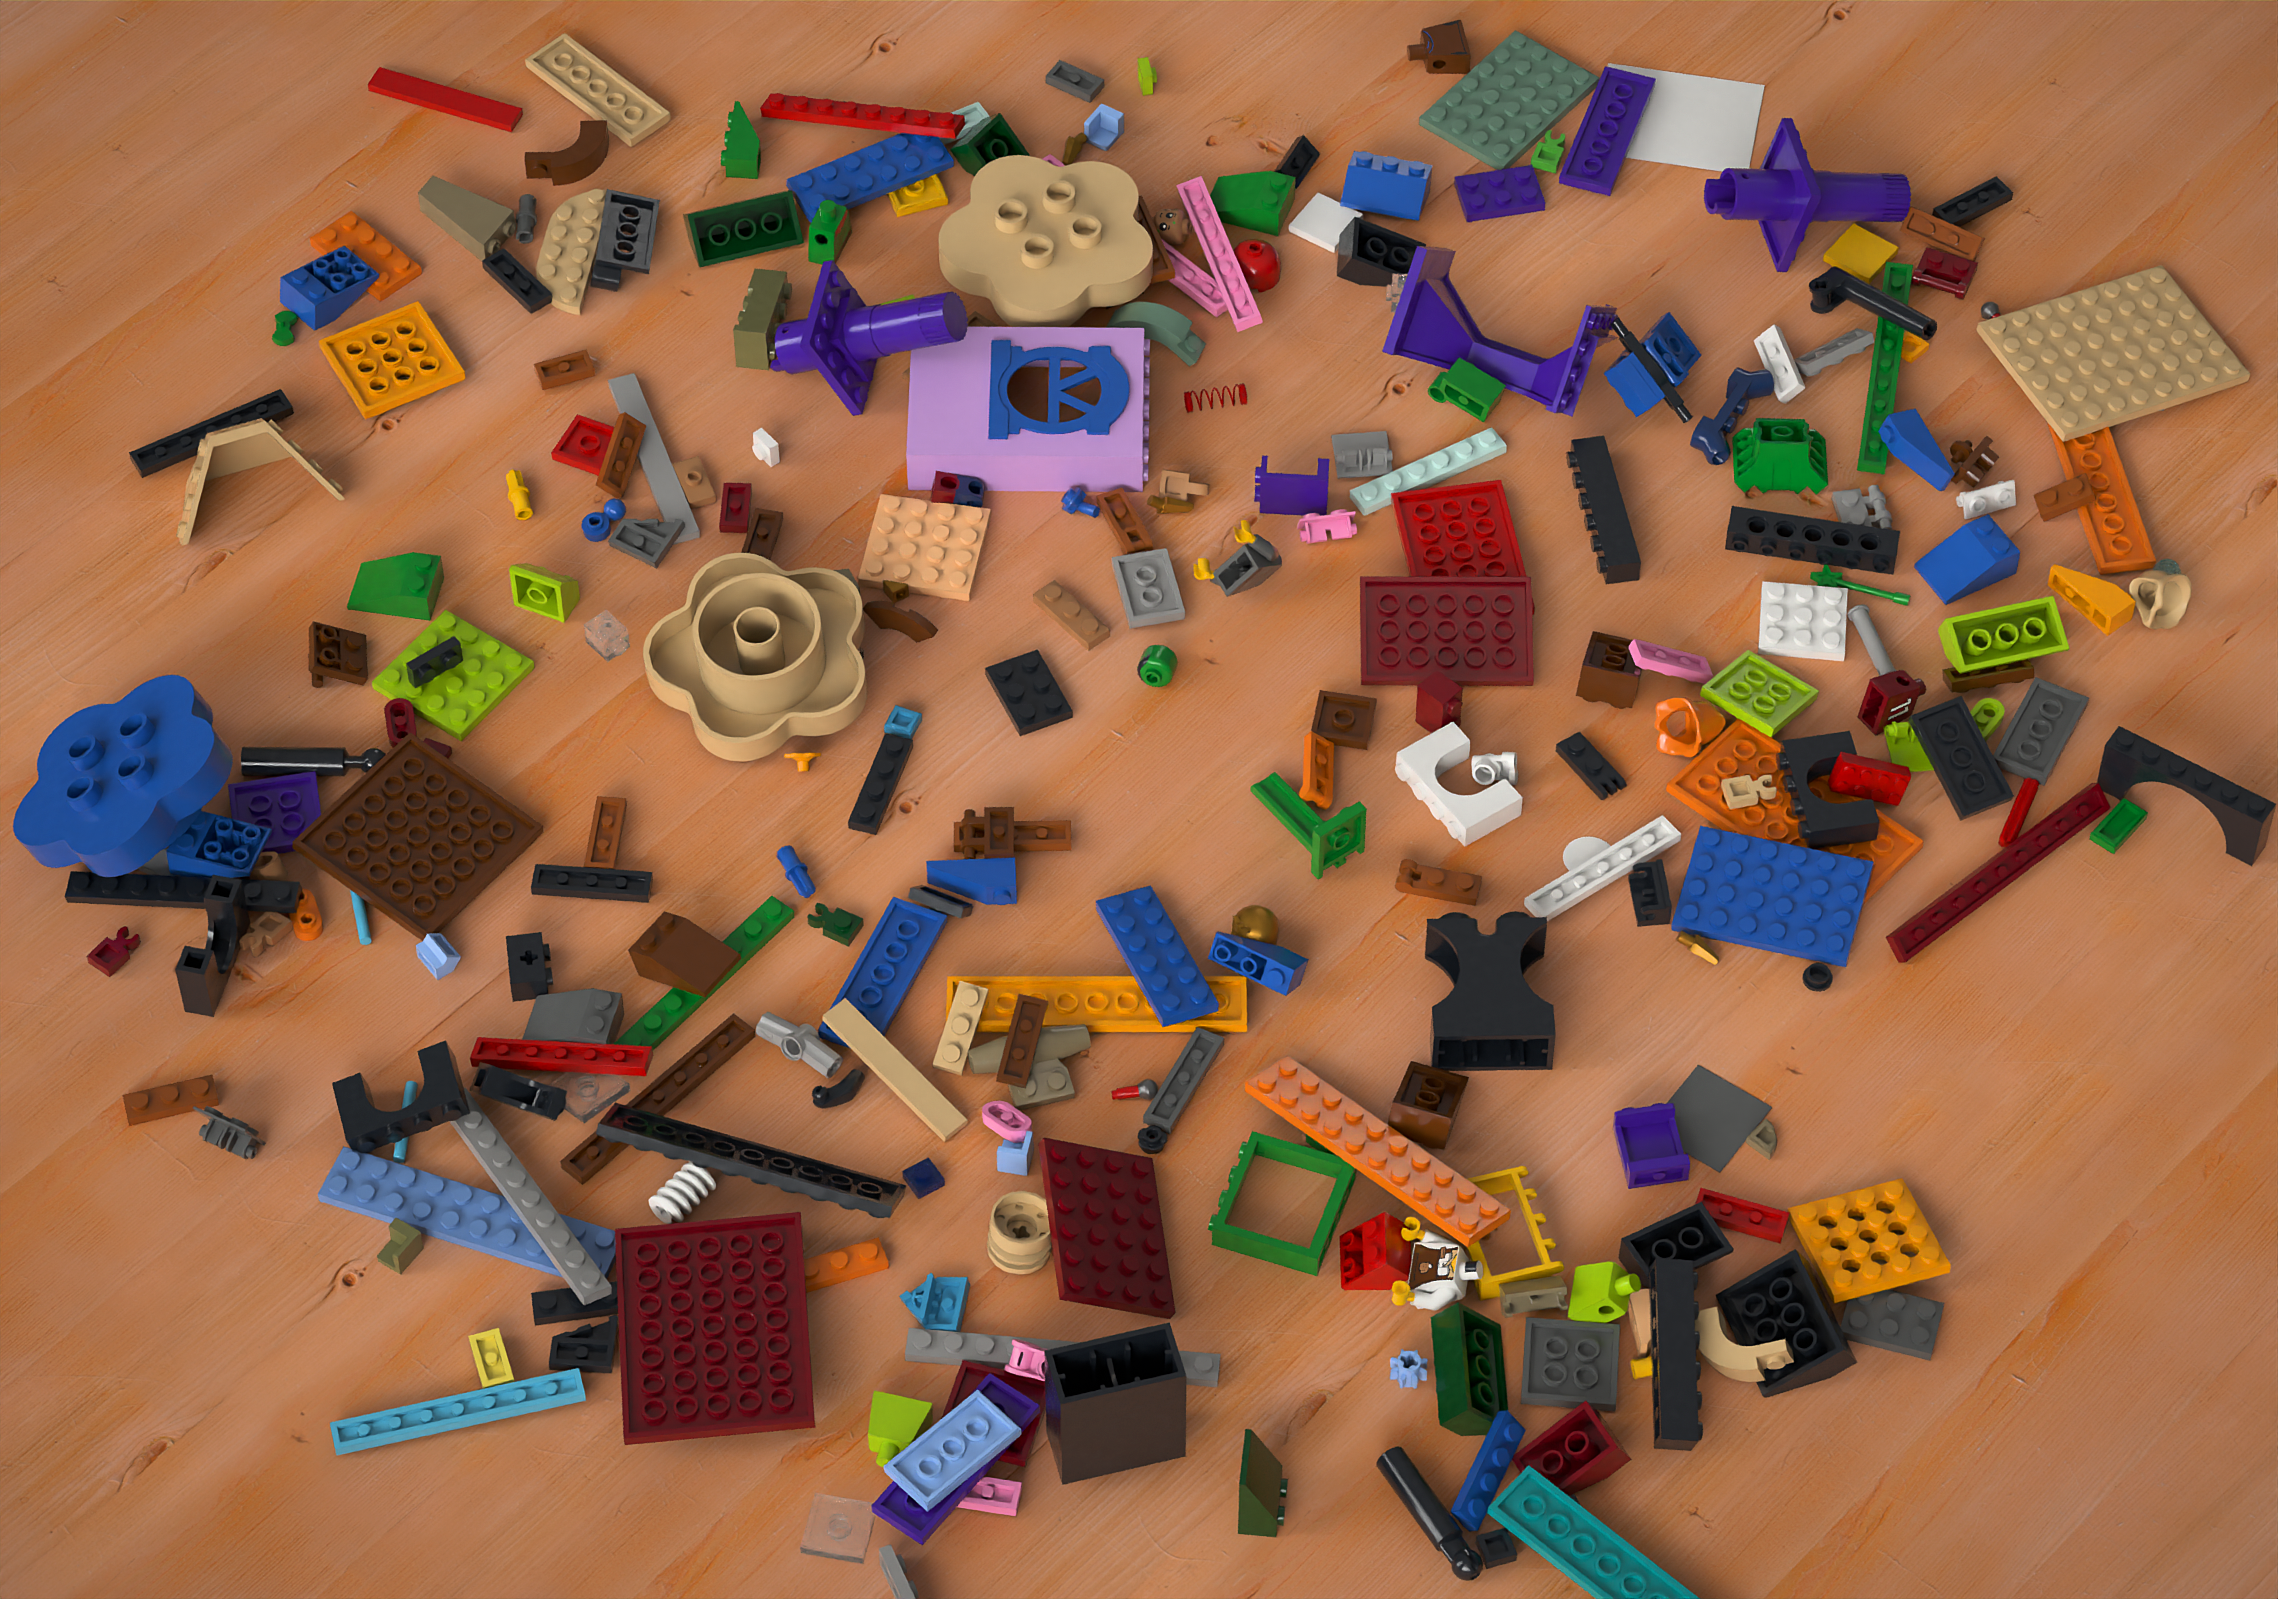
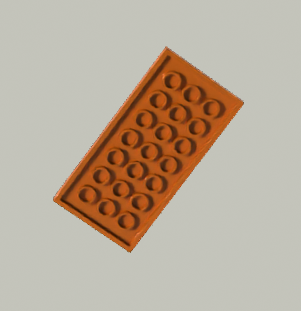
(1747, 751)

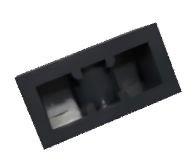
(527, 966)

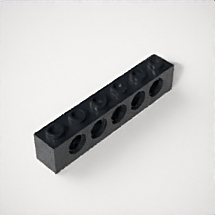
(1812, 540)

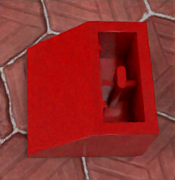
(1374, 1254)

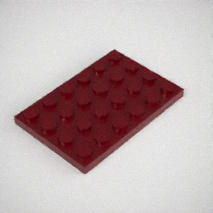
(1461, 626)
(1106, 1228)

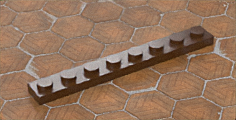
(664, 1093)

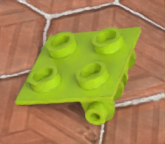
(1905, 747)

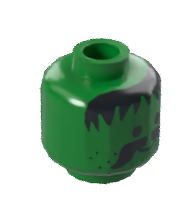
(1157, 663)

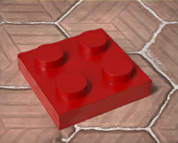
(584, 444)

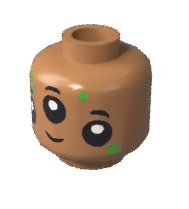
(1172, 225)

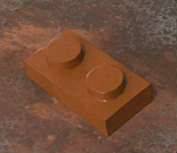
(564, 369)
(2064, 497)

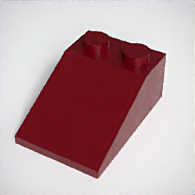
(1575, 1451)

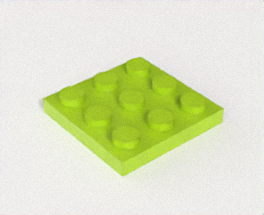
(1759, 693)

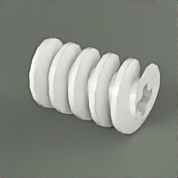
(681, 1192)

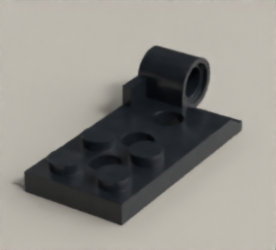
(609, 258)

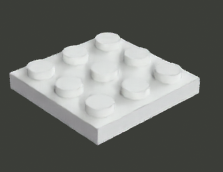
(1802, 621)

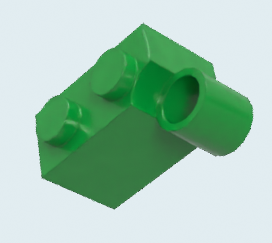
(1468, 389)

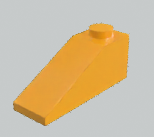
(2094, 598)

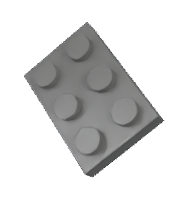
(1148, 588)

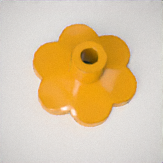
(802, 759)

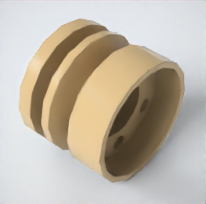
(1019, 1233)

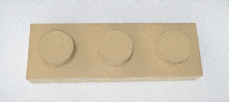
(960, 1028)

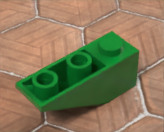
(743, 149)

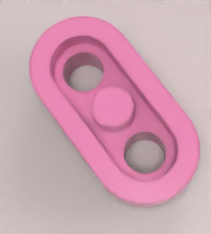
(1006, 1120)

